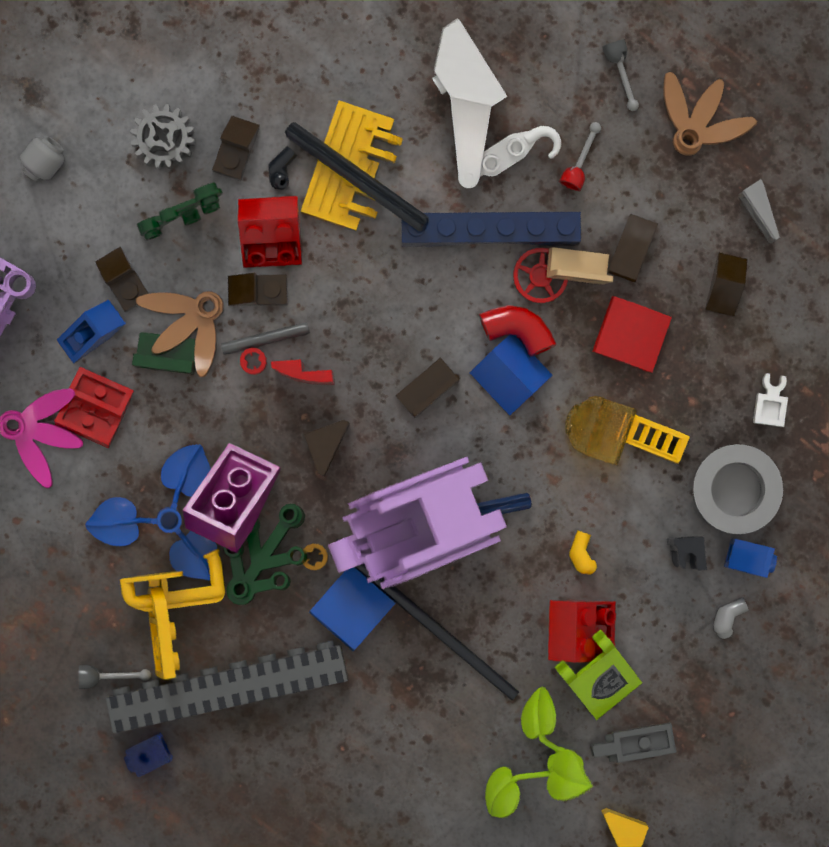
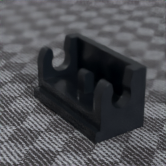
(688, 549)

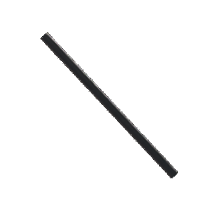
(443, 635)

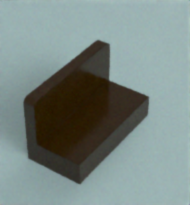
(427, 387)

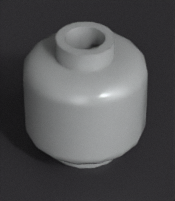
(42, 158)

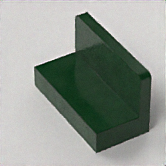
(179, 359)

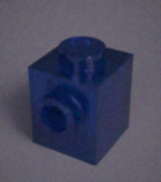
(148, 755)

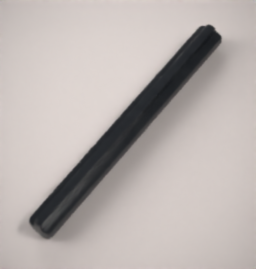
(357, 177)

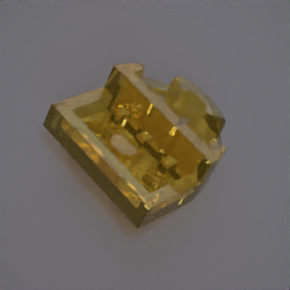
(599, 428)

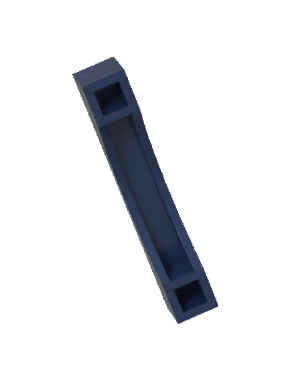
(496, 228)

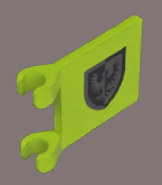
(603, 680)

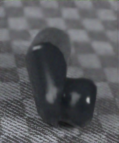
(278, 168)

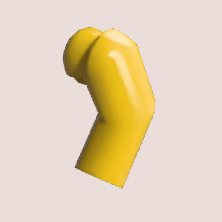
(579, 555)

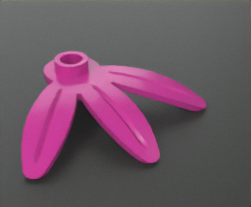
(46, 433)

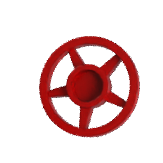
(537, 277)

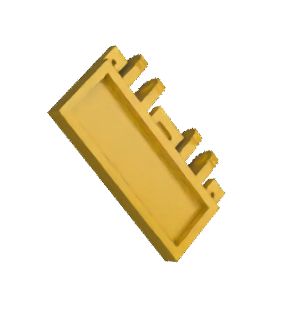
(352, 136)

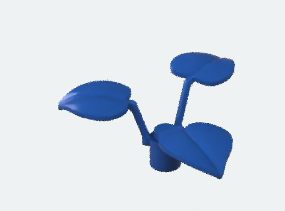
(116, 518)

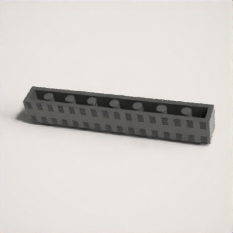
(226, 688)

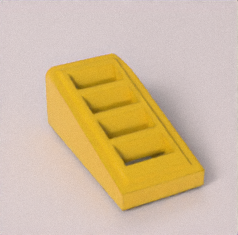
(680, 446)

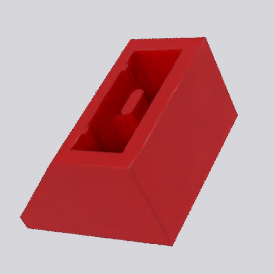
(269, 231)
(574, 624)

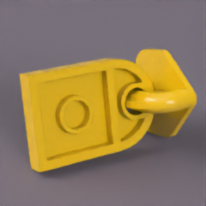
(158, 602)

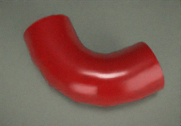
(518, 322)

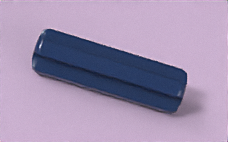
(506, 504)

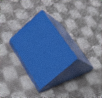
(510, 374)

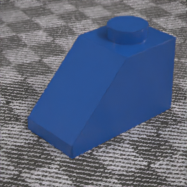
(91, 331)

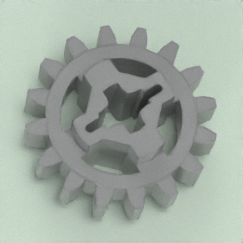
(153, 143)

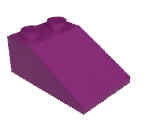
(231, 497)

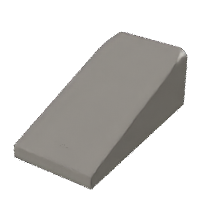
(758, 206)

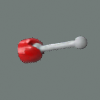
(574, 176)

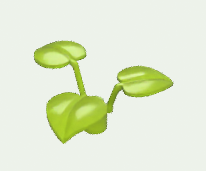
(565, 767)

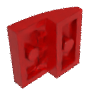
(632, 334)
(295, 370)
(95, 408)

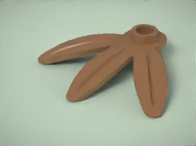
(695, 127)
(181, 329)

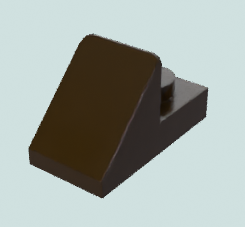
(235, 147)
(121, 278)
(256, 289)

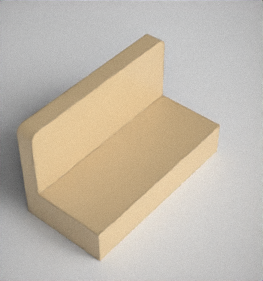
(578, 266)

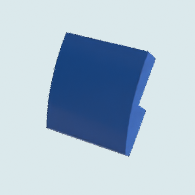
(352, 608)

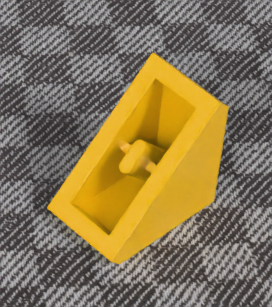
(625, 829)

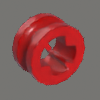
(244, 363)

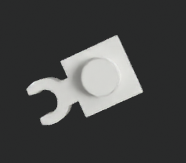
(771, 407)

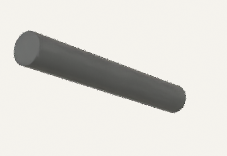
(265, 338)

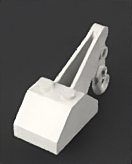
(472, 93)

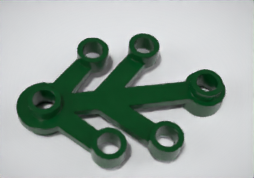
(205, 196)
(263, 560)

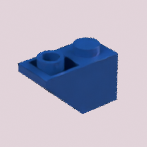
(750, 558)

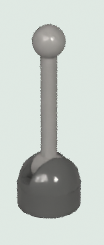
(616, 53)
(90, 676)

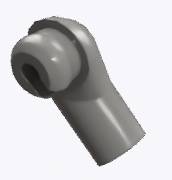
(726, 615)

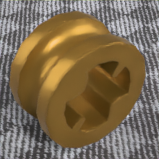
(318, 565)

